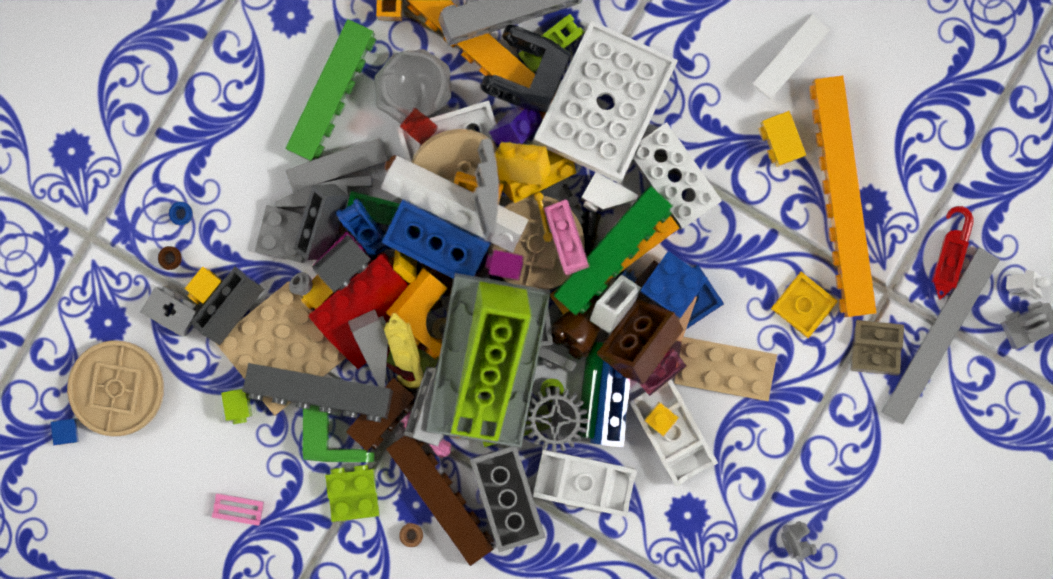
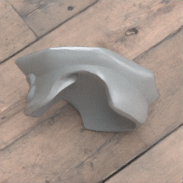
(412, 82)

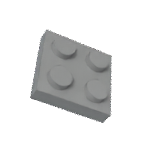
(279, 233)

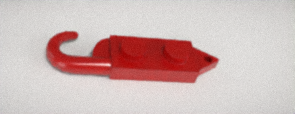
(952, 253)

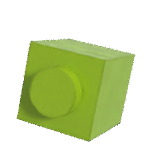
(236, 406)

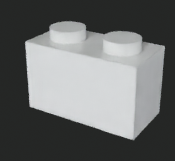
(615, 304)

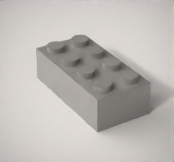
(507, 498)

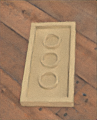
(726, 369)

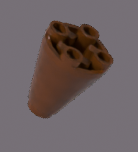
(577, 331)

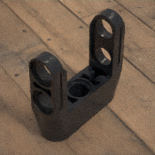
(546, 79)

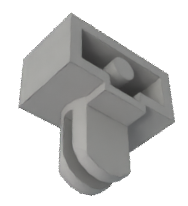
(1029, 325)

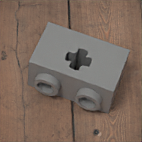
(156, 309)

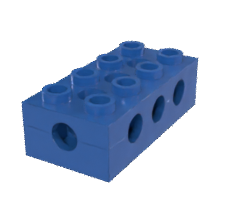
(426, 250)

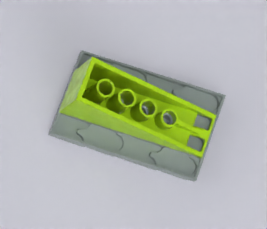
(487, 360)

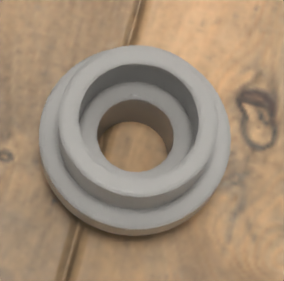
(300, 284)

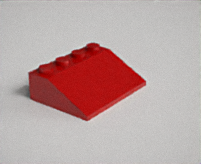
(372, 289)

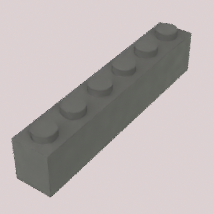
(317, 391)

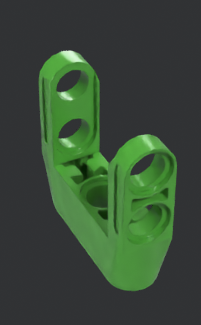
(317, 441)

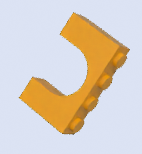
(414, 306)

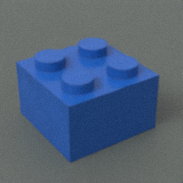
(673, 285)

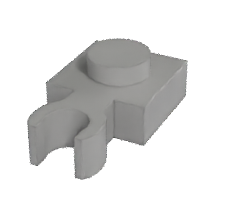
(549, 357)

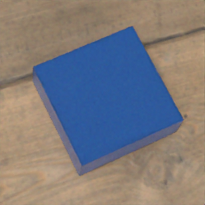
(64, 431)

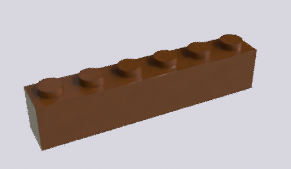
(441, 499)

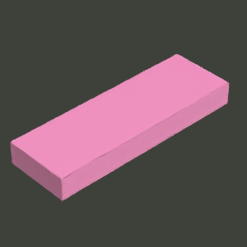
(566, 237)

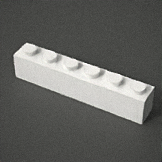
(449, 202)

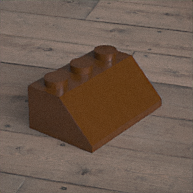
(641, 340)

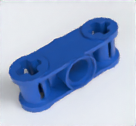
(356, 220)

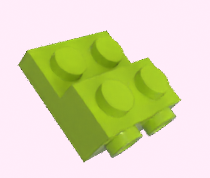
(352, 493)

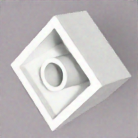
(605, 194)

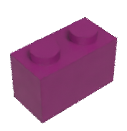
(505, 264)

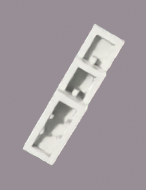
(791, 57)

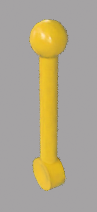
(547, 236)

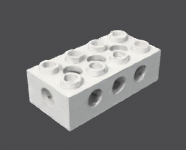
(475, 115)
(691, 176)

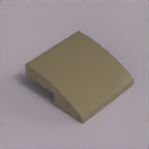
(877, 347)

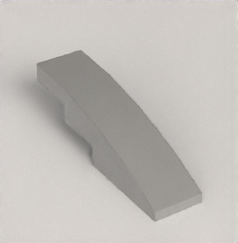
(336, 165)
(486, 194)
(300, 198)

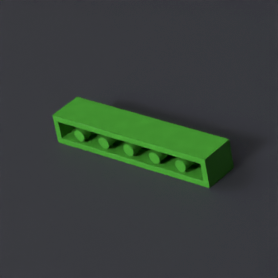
(330, 91)

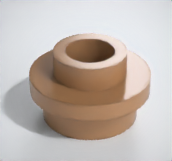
(411, 542)

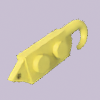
(404, 350)

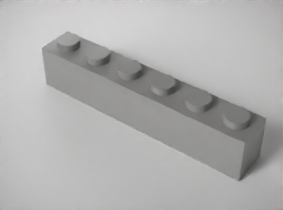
(487, 16)

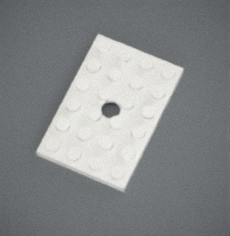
(609, 66)

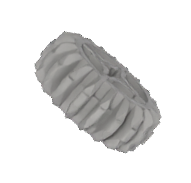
(571, 420)

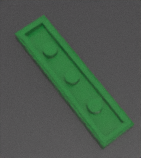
(591, 390)

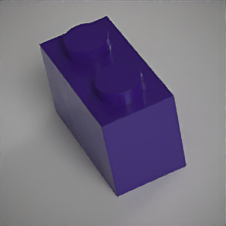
(516, 126)

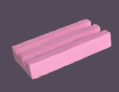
(217, 506)

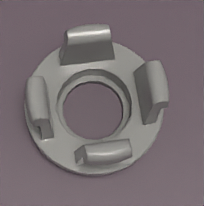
(790, 538)

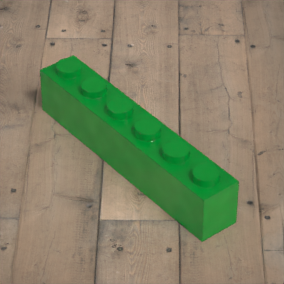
(613, 249)

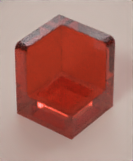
(418, 126)

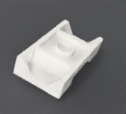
(683, 446)
(584, 482)

